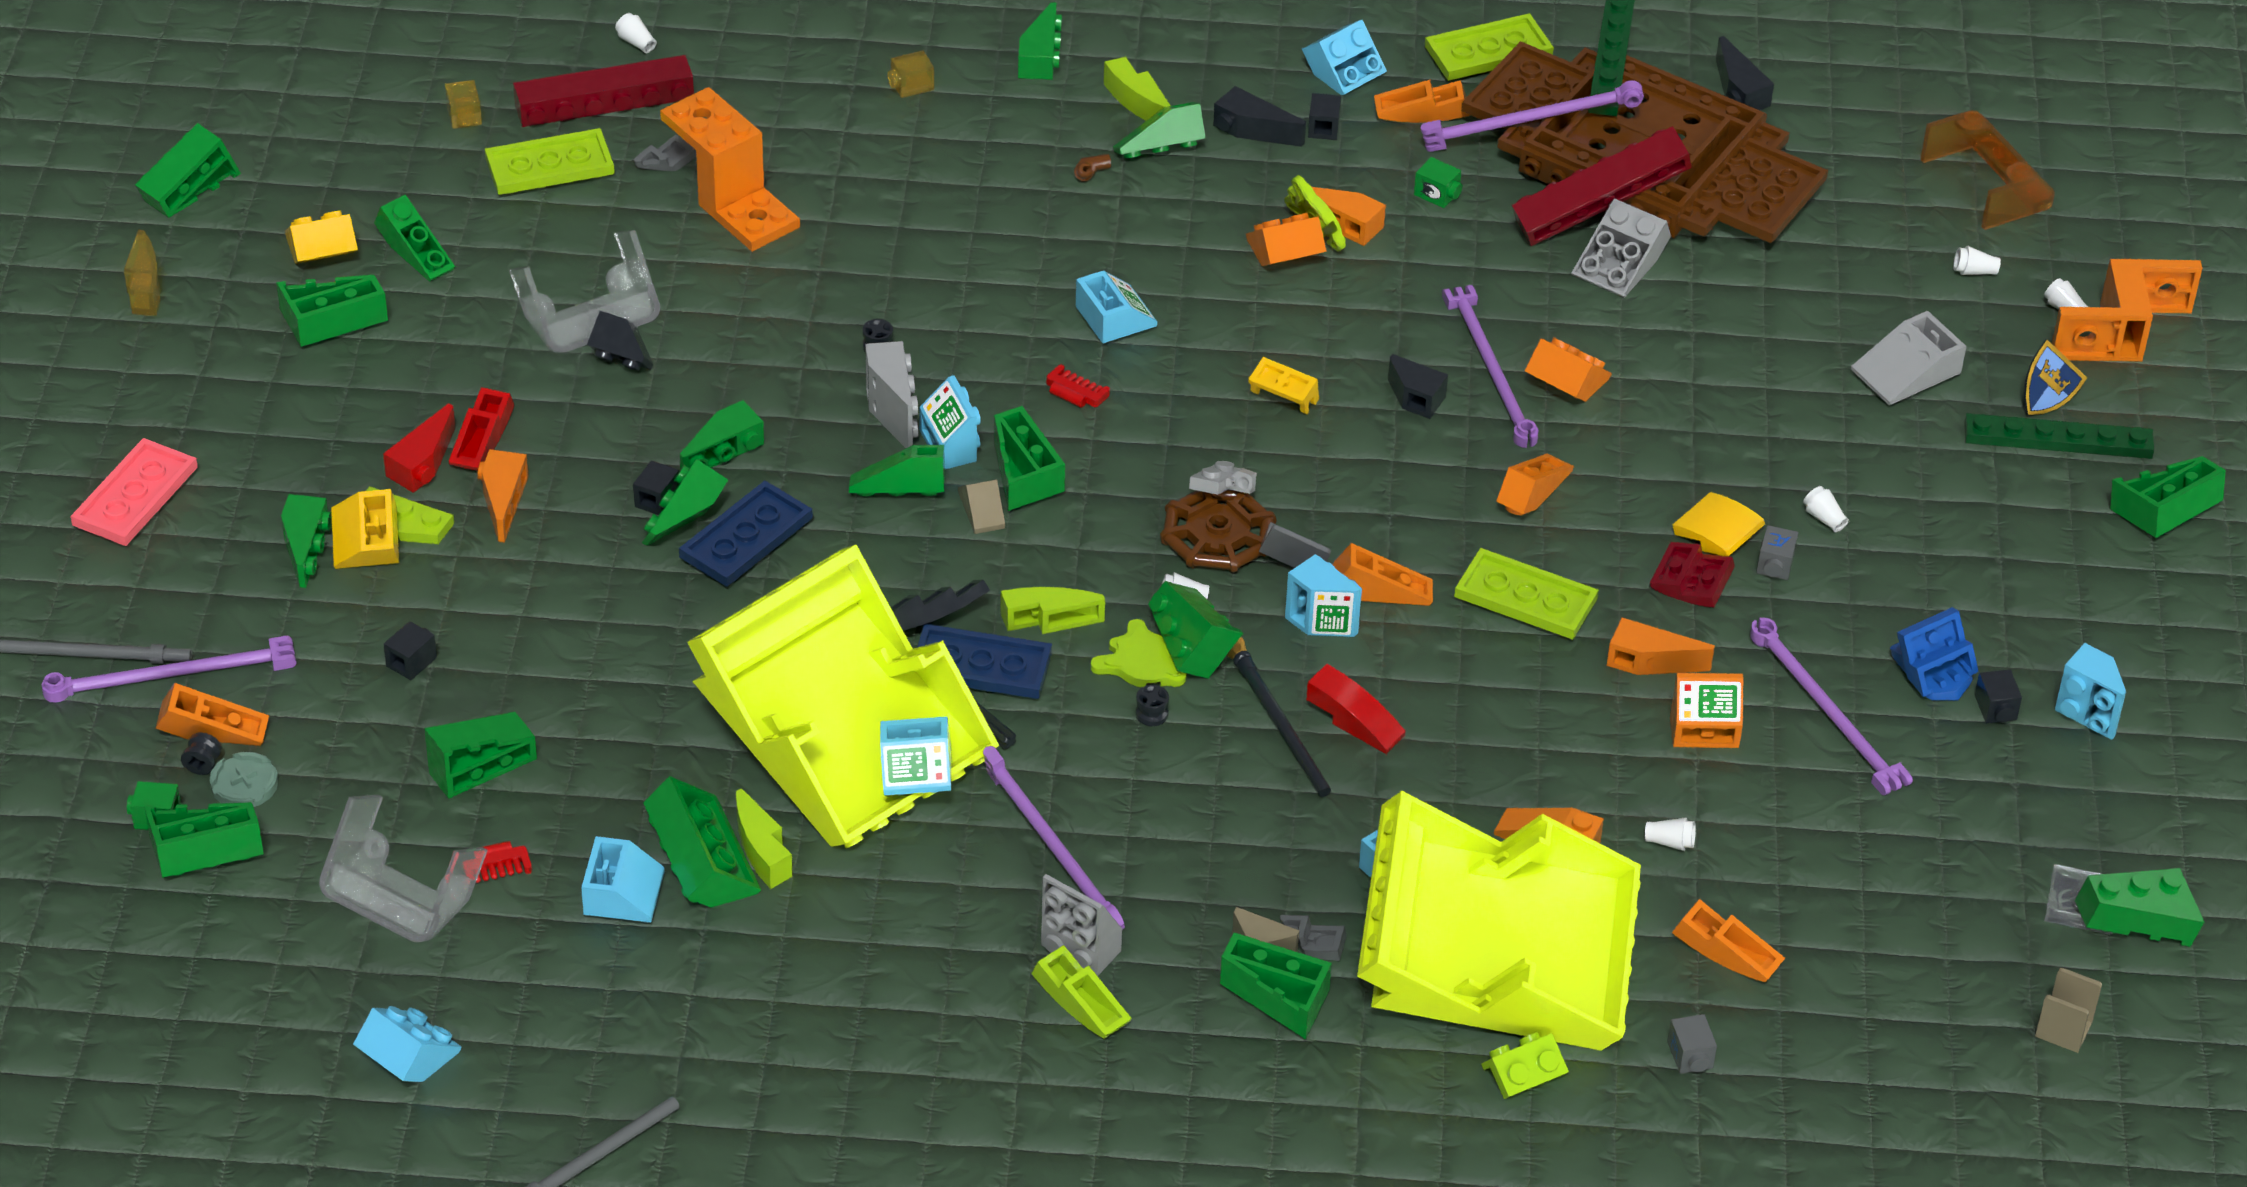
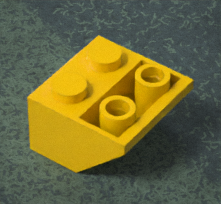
(321, 238)
(365, 530)

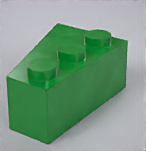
(186, 171)
(331, 308)
(1026, 459)
(2168, 497)
(1192, 629)
(477, 751)
(203, 837)
(1276, 981)

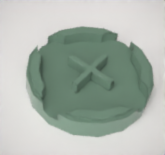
(244, 779)

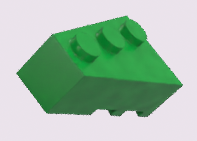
(2141, 903)

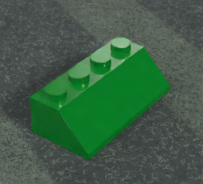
(700, 844)

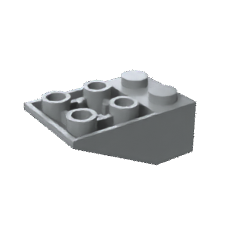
(1622, 248)
(1911, 359)
(891, 389)
(1079, 925)

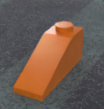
(1356, 213)
(503, 482)
(1531, 483)
(1384, 579)
(192, 711)
(1578, 820)

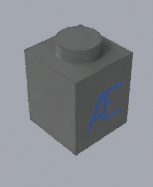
(1777, 552)
(1692, 1043)

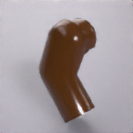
(1089, 165)

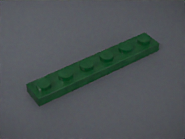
(1612, 52)
(2059, 436)

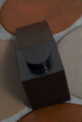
(1741, 78)
(1256, 119)

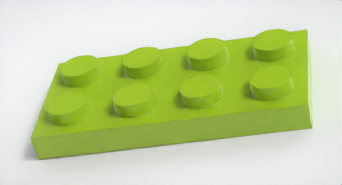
(1483, 46)
(549, 161)
(1526, 593)

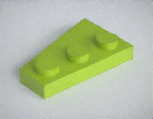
(420, 522)

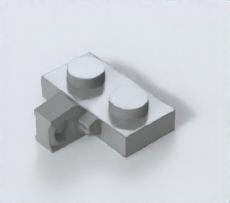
(1223, 477)

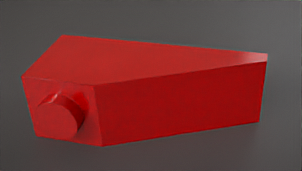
(420, 453)

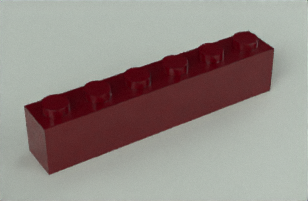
(603, 90)
(1594, 188)

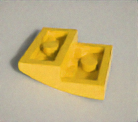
(1718, 524)

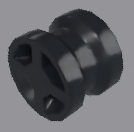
(877, 332)
(1152, 705)
(201, 753)

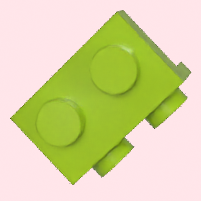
(1527, 1065)

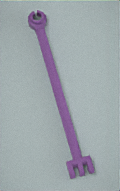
(1434, 135)
(1464, 302)
(281, 653)
(996, 770)
(1885, 776)

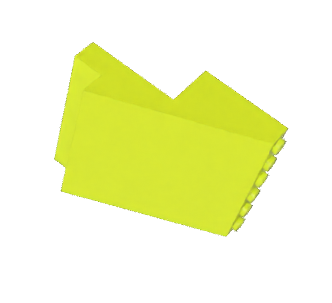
(812, 680)
(1499, 930)

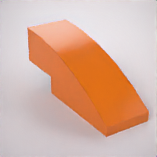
(1422, 103)
(1728, 942)

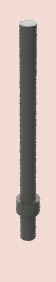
(155, 653)
(608, 1145)

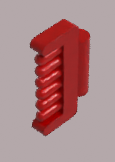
(1073, 392)
(504, 855)

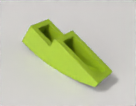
(1133, 90)
(1051, 608)
(762, 841)
(1080, 992)

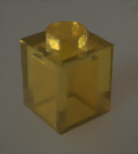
(911, 74)
(463, 104)

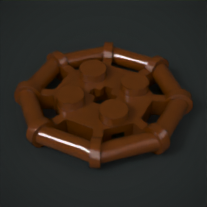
(1213, 540)

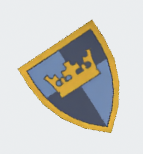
(2050, 380)

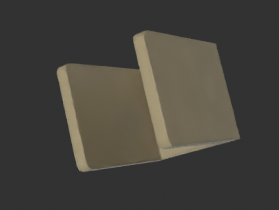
(2069, 1010)

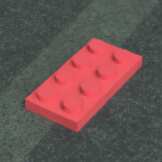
(134, 492)

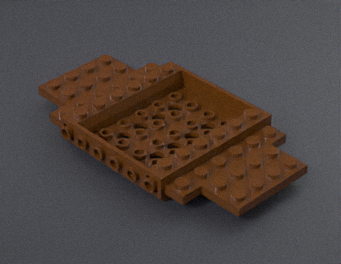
(1733, 152)

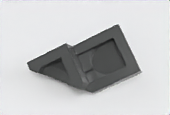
(668, 157)
(1317, 940)

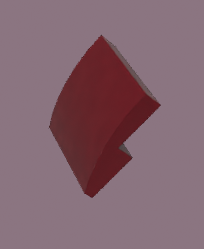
(1692, 575)

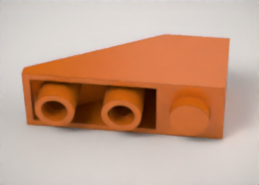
(1651, 650)

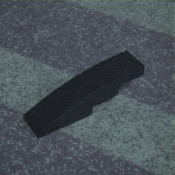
(914, 612)

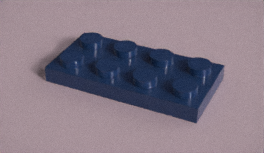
(745, 533)
(993, 660)

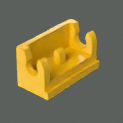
(1285, 383)

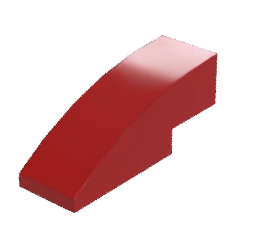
(482, 428)
(1354, 709)

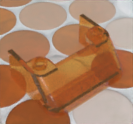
(2025, 188)

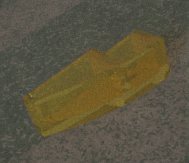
(142, 277)

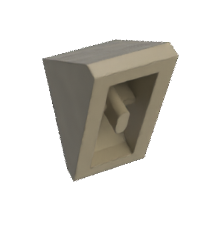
(983, 506)
(1264, 929)

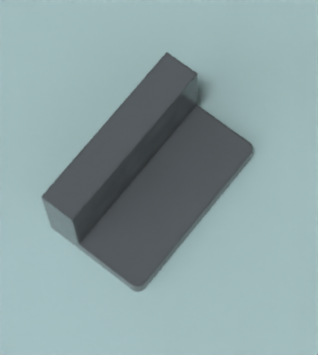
(1290, 547)

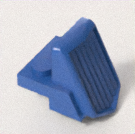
(1937, 656)

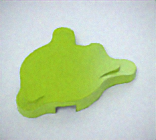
(1303, 200)
(1139, 658)

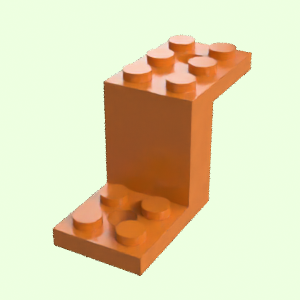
(730, 168)
(2126, 309)

